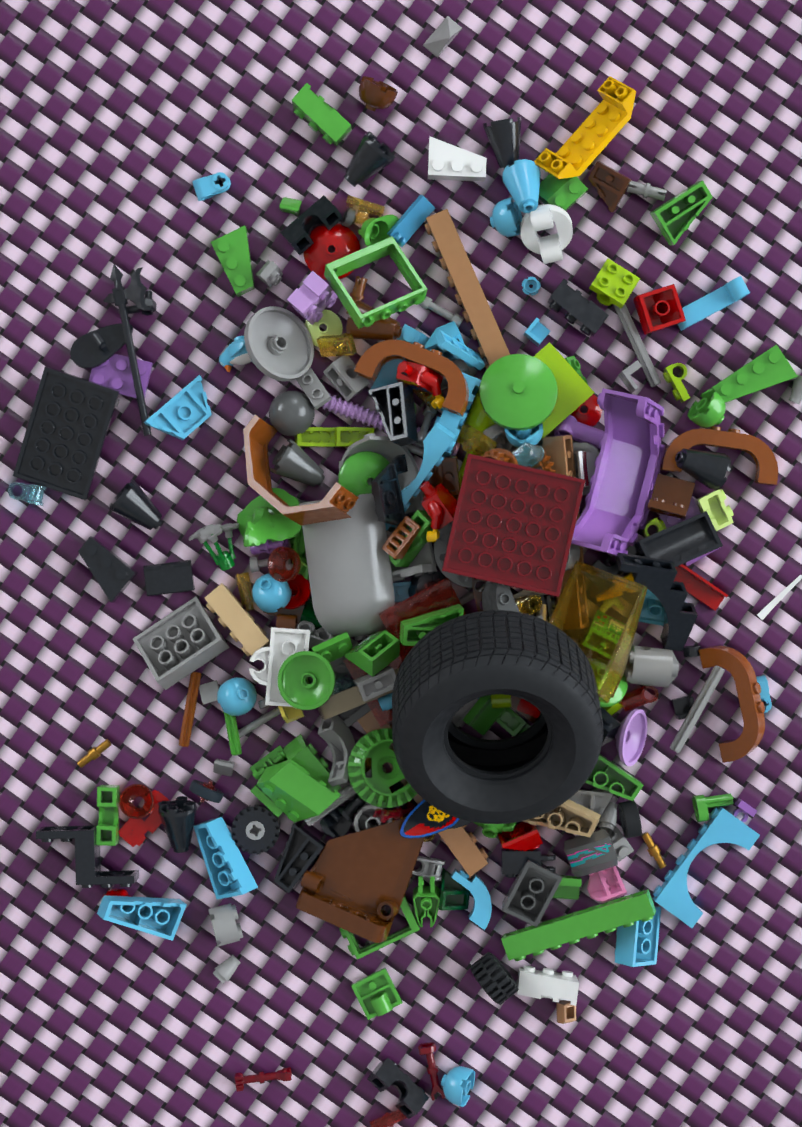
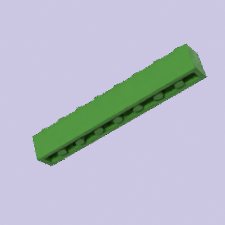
(578, 925)

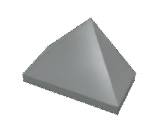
(442, 36)

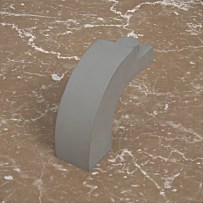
(341, 743)

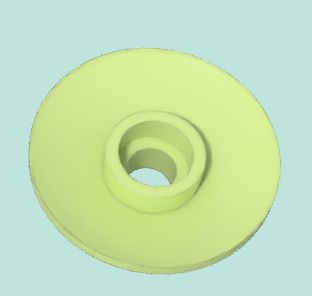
(333, 324)

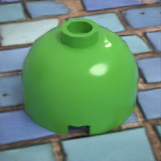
(708, 410)

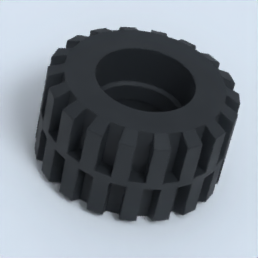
(494, 978)

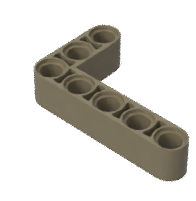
(345, 701)

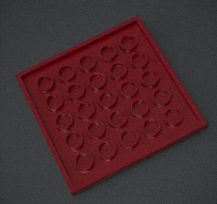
(513, 525)

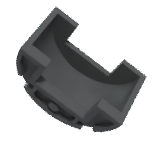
(439, 551)
(499, 597)

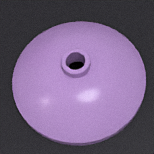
(631, 737)

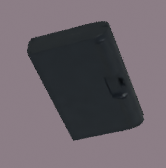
(169, 578)

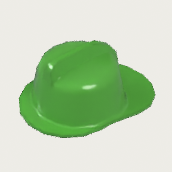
(376, 229)

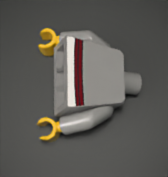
(584, 459)

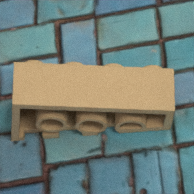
(237, 620)
(570, 818)

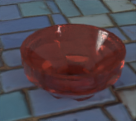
(277, 562)
(127, 801)

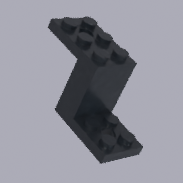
(87, 856)

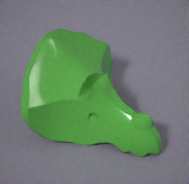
(264, 522)

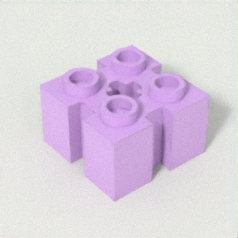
(312, 298)

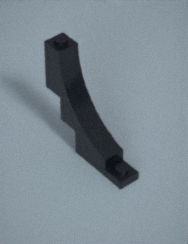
(659, 578)

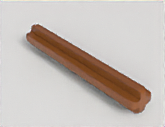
(189, 711)

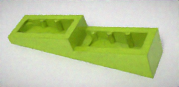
(331, 436)

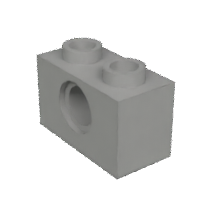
(344, 378)

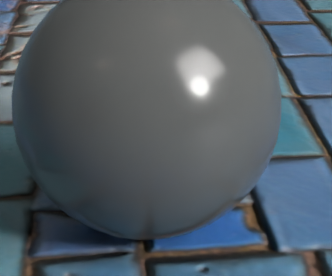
(291, 413)

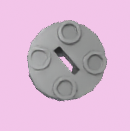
(651, 666)

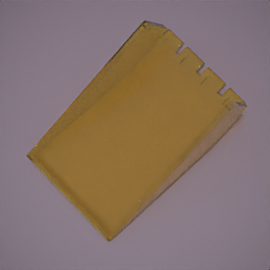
(602, 619)

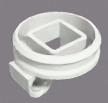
(541, 219)

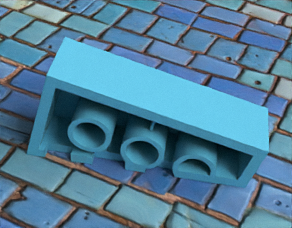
(453, 421)
(223, 860)
(144, 914)

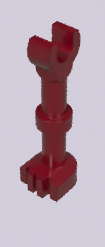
(396, 813)
(428, 1049)
(284, 1075)

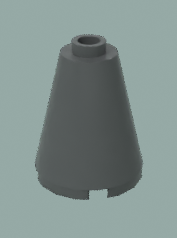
(297, 465)

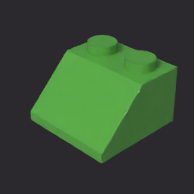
(561, 191)

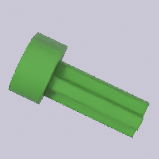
(702, 804)

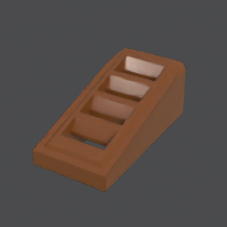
(397, 535)

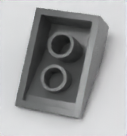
(531, 893)

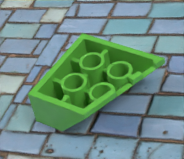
(295, 790)

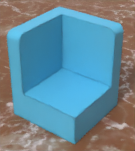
(536, 332)

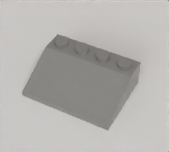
(180, 643)

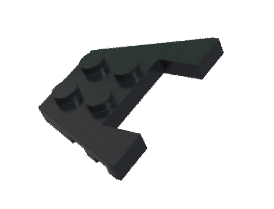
(388, 494)

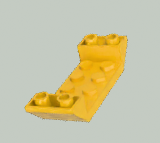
(593, 133)

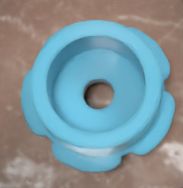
(527, 290)

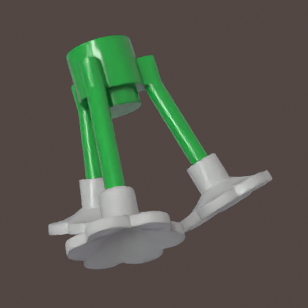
(210, 532)

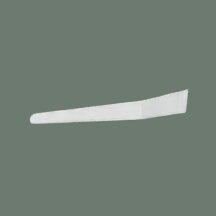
(763, 613)

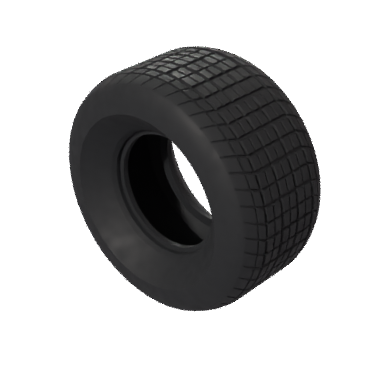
(508, 776)

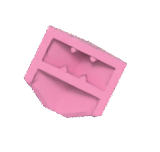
(606, 885)

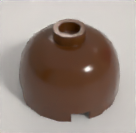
(376, 94)

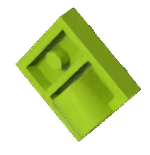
(613, 284)

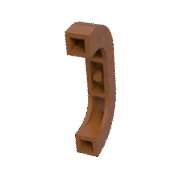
(385, 351)
(761, 453)
(748, 695)

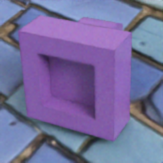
(745, 808)

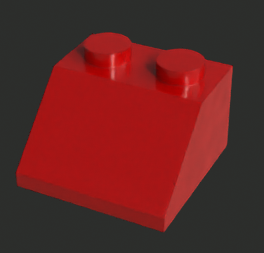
(659, 309)

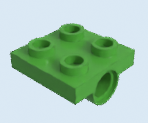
(377, 994)

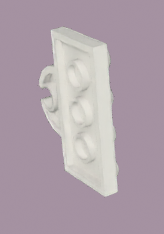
(283, 644)

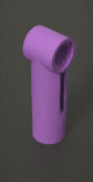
(579, 431)

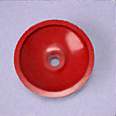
(340, 238)

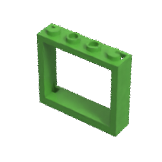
(366, 256)
(359, 952)

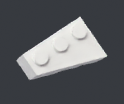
(454, 163)
(548, 984)

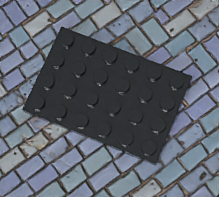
(66, 433)

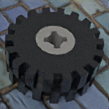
(253, 819)

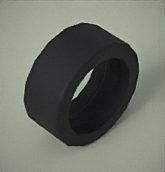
(630, 819)

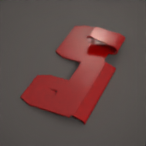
(135, 829)

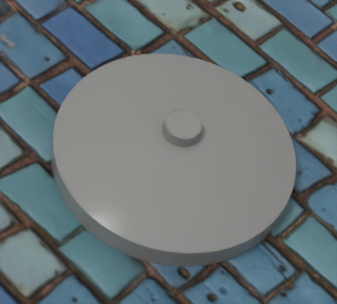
(279, 343)

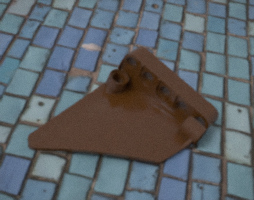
(359, 878)

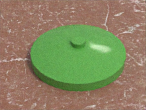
(518, 392)

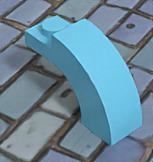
(482, 902)

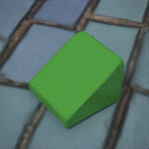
(290, 205)

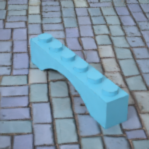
(435, 444)

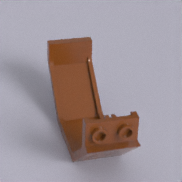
(332, 507)

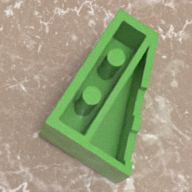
(320, 115)
(680, 211)
(235, 259)
(417, 627)
(306, 757)

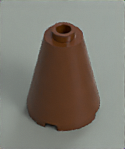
(379, 330)

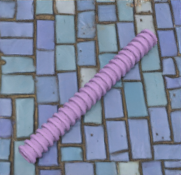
(363, 415)

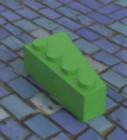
(760, 373)
(614, 779)

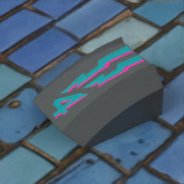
(591, 853)

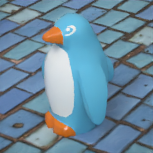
(235, 354)

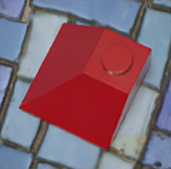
(523, 838)

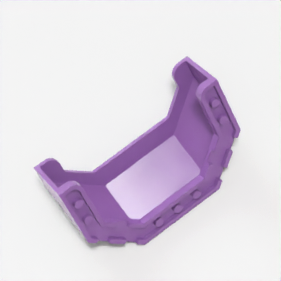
(623, 473)

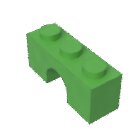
(423, 519)
(108, 825)

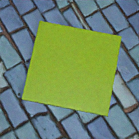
(571, 387)

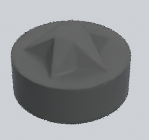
(349, 217)

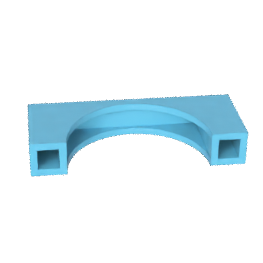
(674, 893)

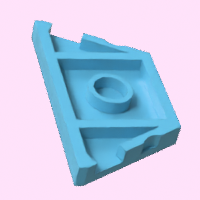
(182, 412)

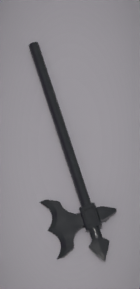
(119, 297)

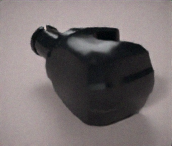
(340, 819)

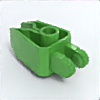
(426, 899)

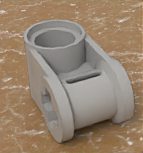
(428, 867)

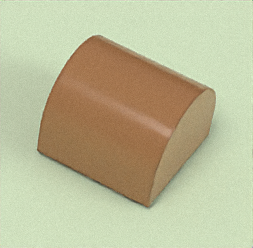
(565, 1012)

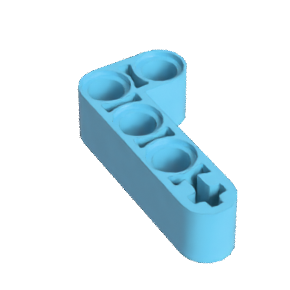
(714, 302)

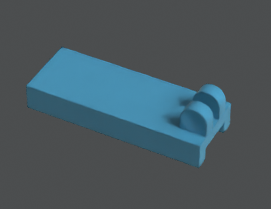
(411, 220)

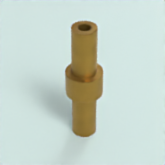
(94, 753)
(653, 850)

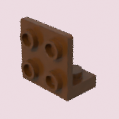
(671, 496)

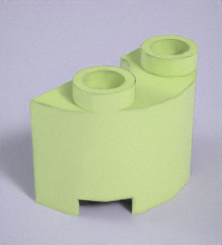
(716, 509)

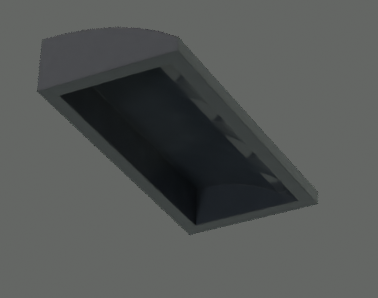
(682, 541)

